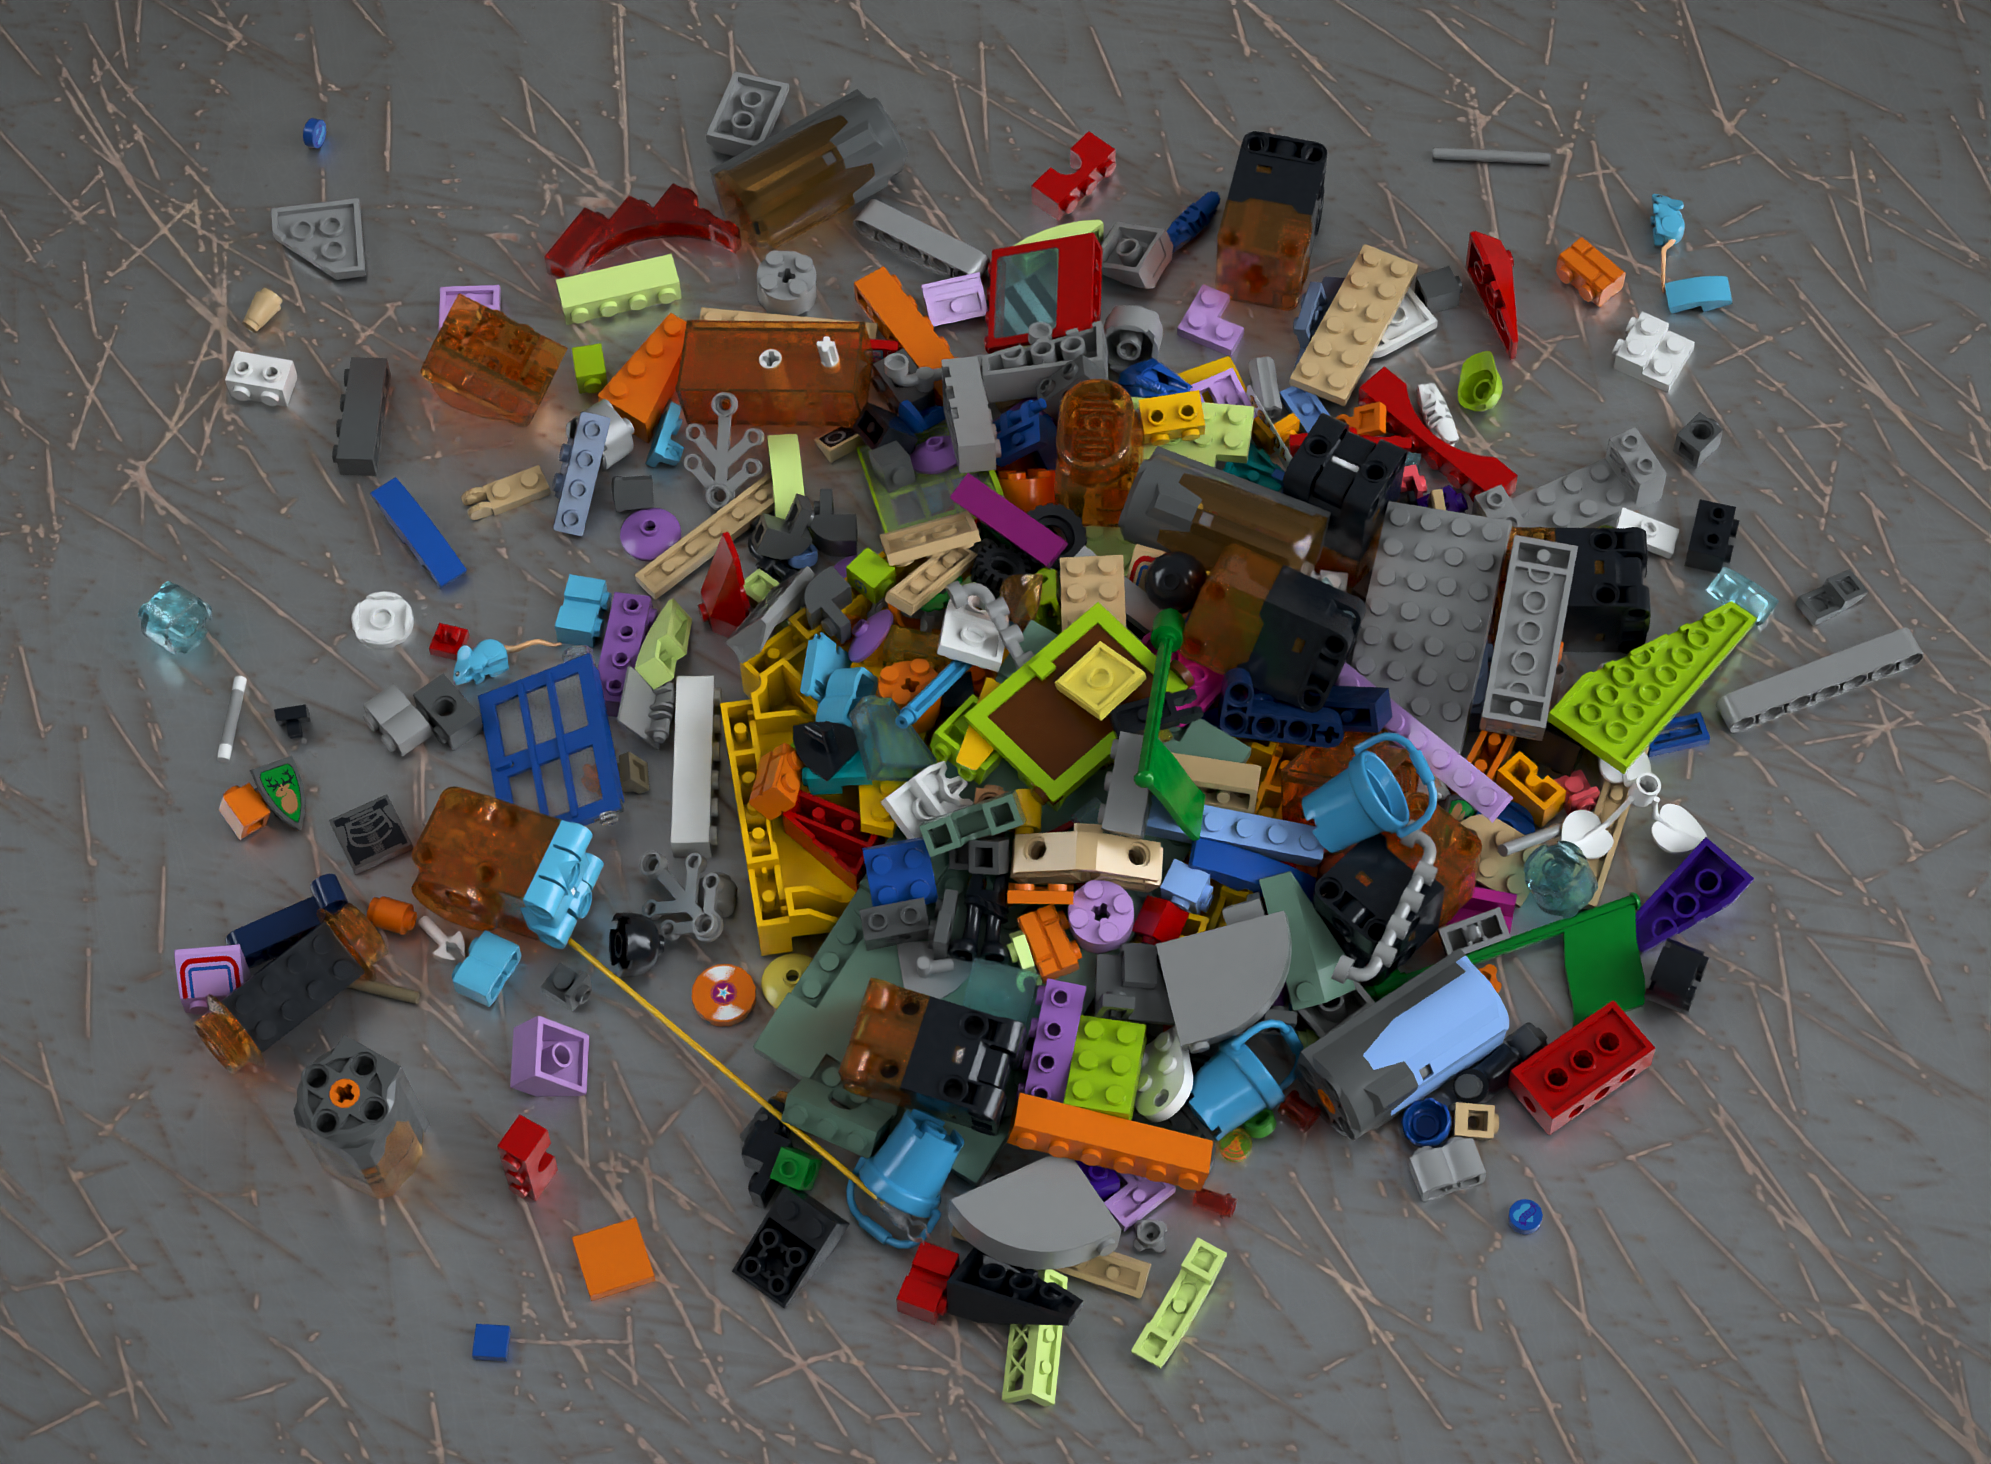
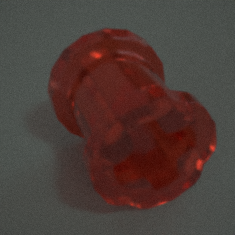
(1299, 1111)

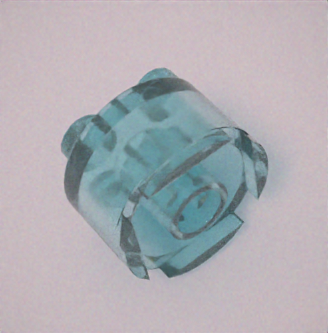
(175, 619)
(1560, 878)

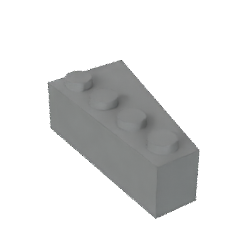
(1018, 370)

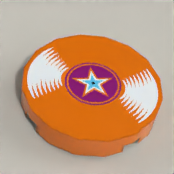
(724, 995)

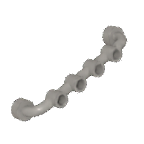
(897, 364)
(996, 610)
(1397, 925)

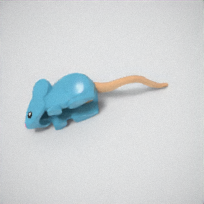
(1668, 226)
(487, 658)

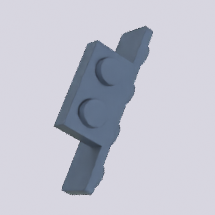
(1313, 309)
(579, 472)

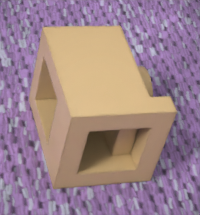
(1484, 1115)

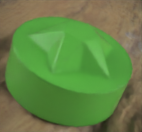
(1261, 1124)

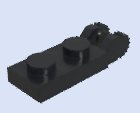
(1132, 716)

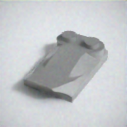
(746, 113)
(773, 609)

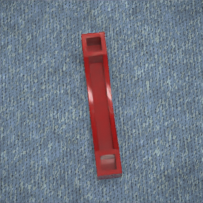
(1463, 469)

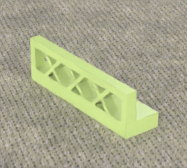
(1040, 1361)

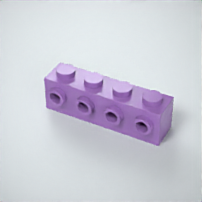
(625, 633)
(1053, 1040)

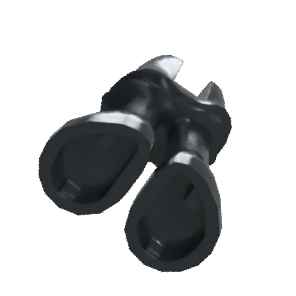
(993, 906)

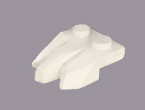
(925, 798)

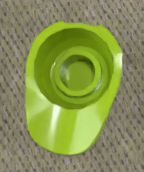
(1479, 383)

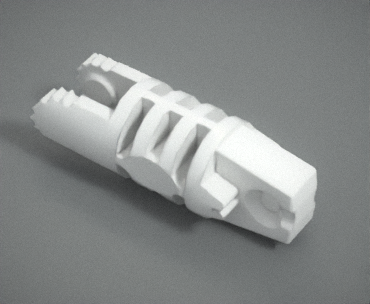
(1436, 413)

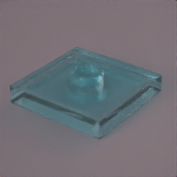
(1000, 990)

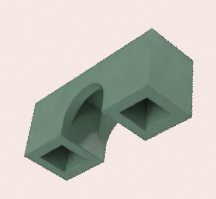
(972, 822)
(857, 1130)

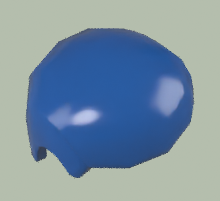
(1426, 1123)

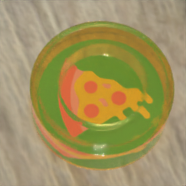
(1236, 1145)

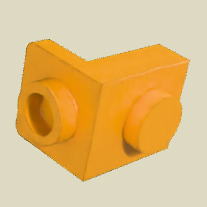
(1264, 436)

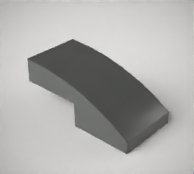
(1832, 598)

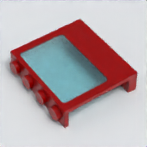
(1044, 283)

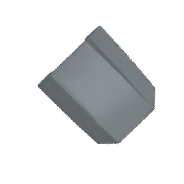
(1136, 254)

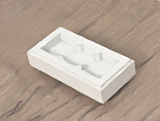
(1660, 536)

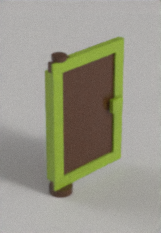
(1046, 732)

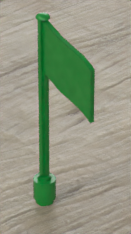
(1157, 765)
(1599, 958)

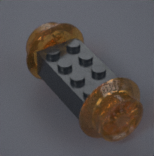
(291, 988)

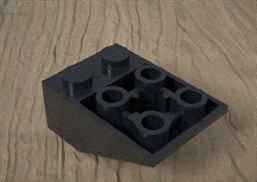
(790, 1245)

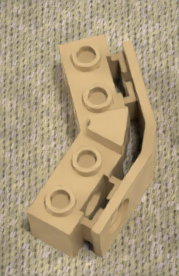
(1087, 856)

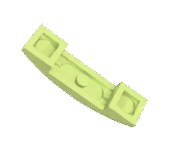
(785, 471)
(1180, 1304)

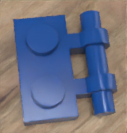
(1023, 437)

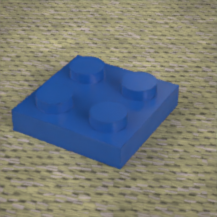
(900, 872)

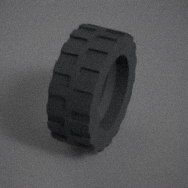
(1067, 522)

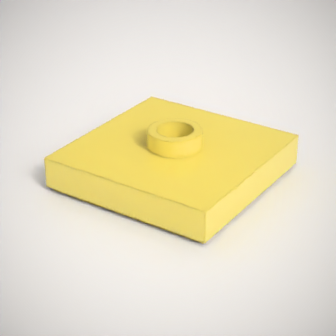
(1100, 680)

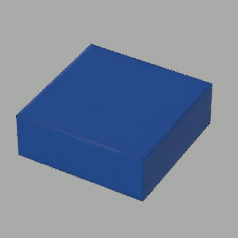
(491, 1342)

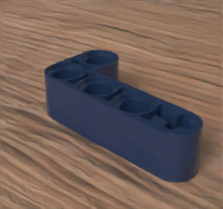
(1281, 713)
(278, 931)

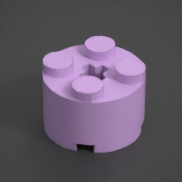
(1099, 898)

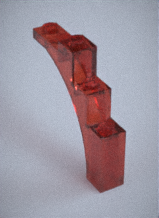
(635, 221)

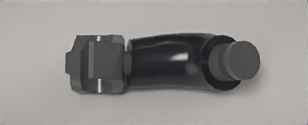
(1493, 1073)

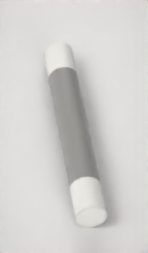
(231, 719)

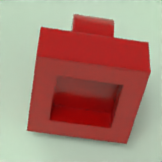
(448, 641)

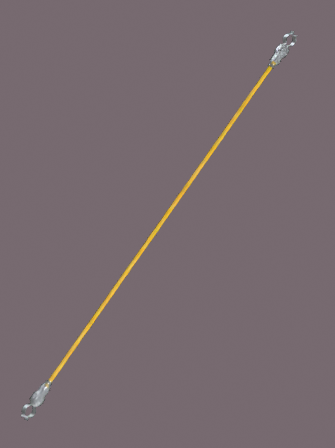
(897, 1217)

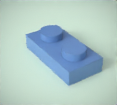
(1304, 405)

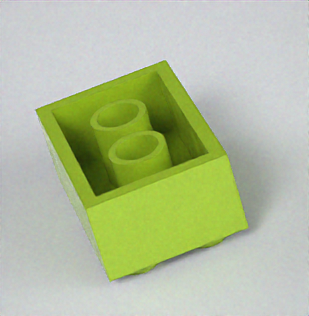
(1106, 1066)

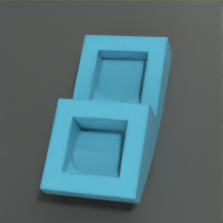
(1704, 291)

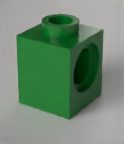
(796, 1168)

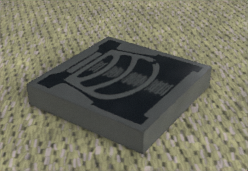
(371, 834)

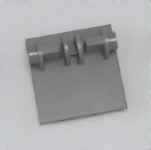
(645, 709)

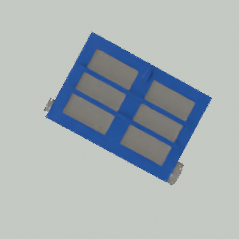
(555, 742)

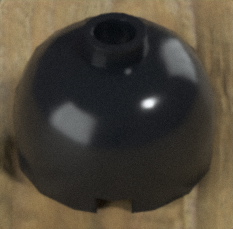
(1175, 581)
(634, 944)

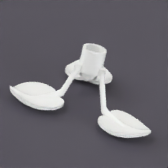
(1674, 827)

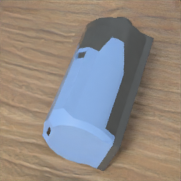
(1403, 1046)

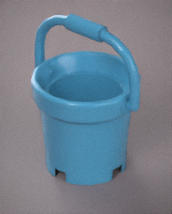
(1366, 798)
(1236, 1083)
(908, 1173)

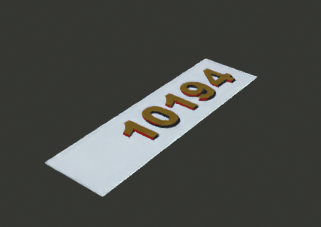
(1279, 446)

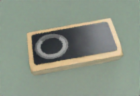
(839, 442)

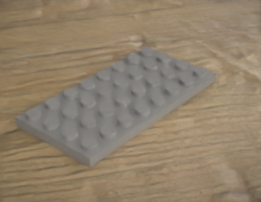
(1431, 612)

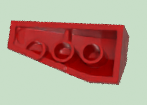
(1492, 276)
(723, 590)

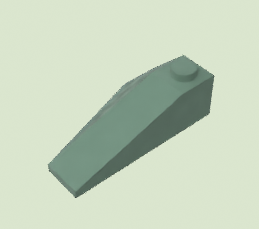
(1313, 945)

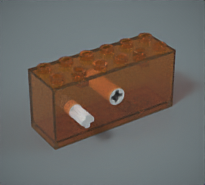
(776, 371)

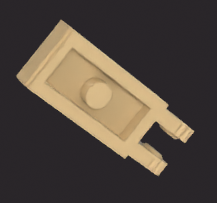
(506, 493)

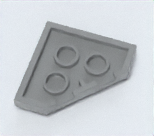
(324, 235)

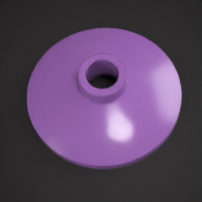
(934, 456)
(649, 544)
(869, 635)

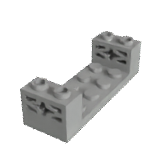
(1587, 497)
(1528, 638)

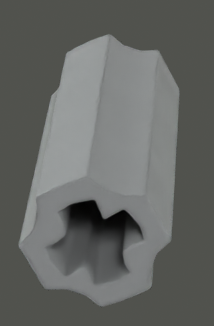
(1265, 385)

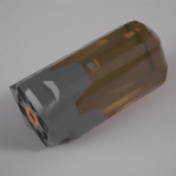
(810, 171)
(1204, 509)
(361, 1118)

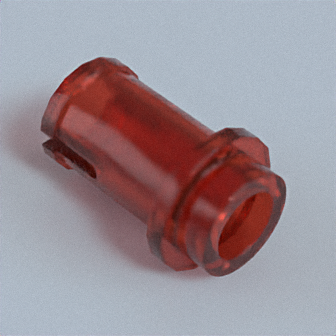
(1215, 1202)

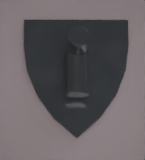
(824, 746)

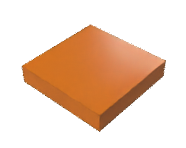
(613, 1259)

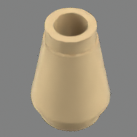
(262, 309)

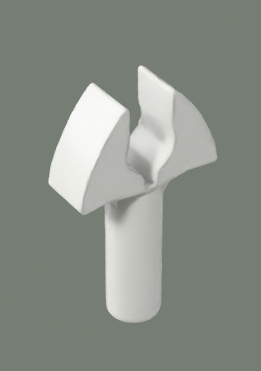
(443, 941)

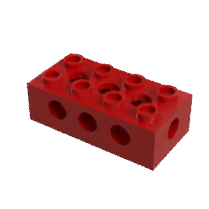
(1581, 1087)

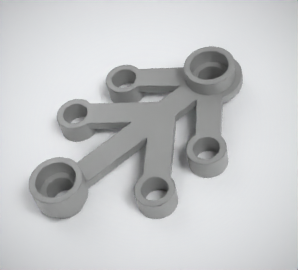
(723, 456)
(686, 898)

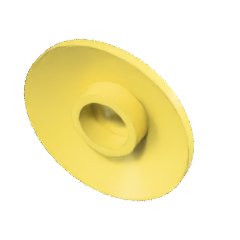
(775, 981)

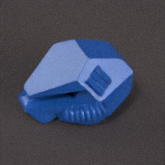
(1151, 380)

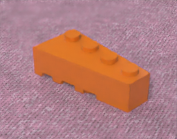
(648, 378)

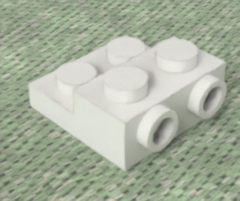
(1652, 352)

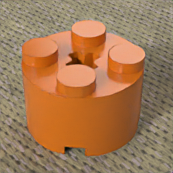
(1029, 489)
(904, 682)

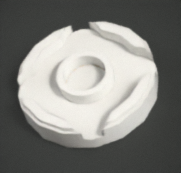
(382, 620)

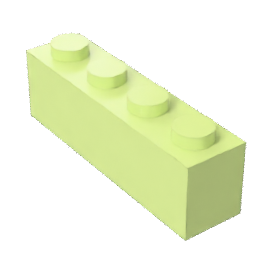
(619, 289)

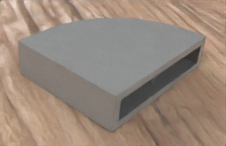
(1225, 977)
(1037, 1217)

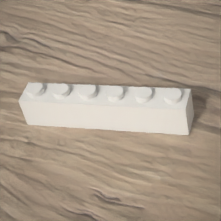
(694, 766)

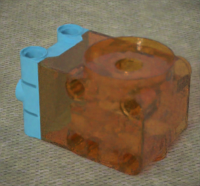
(504, 867)

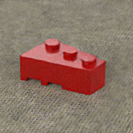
(830, 836)

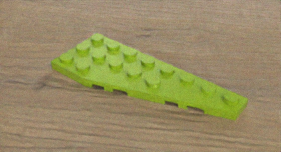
(1635, 698)

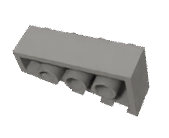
(968, 415)

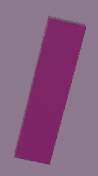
(1008, 520)

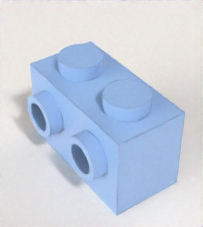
(1187, 888)

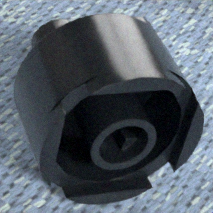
(1675, 975)

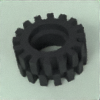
(999, 559)

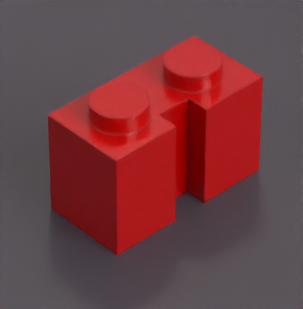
(925, 1287)

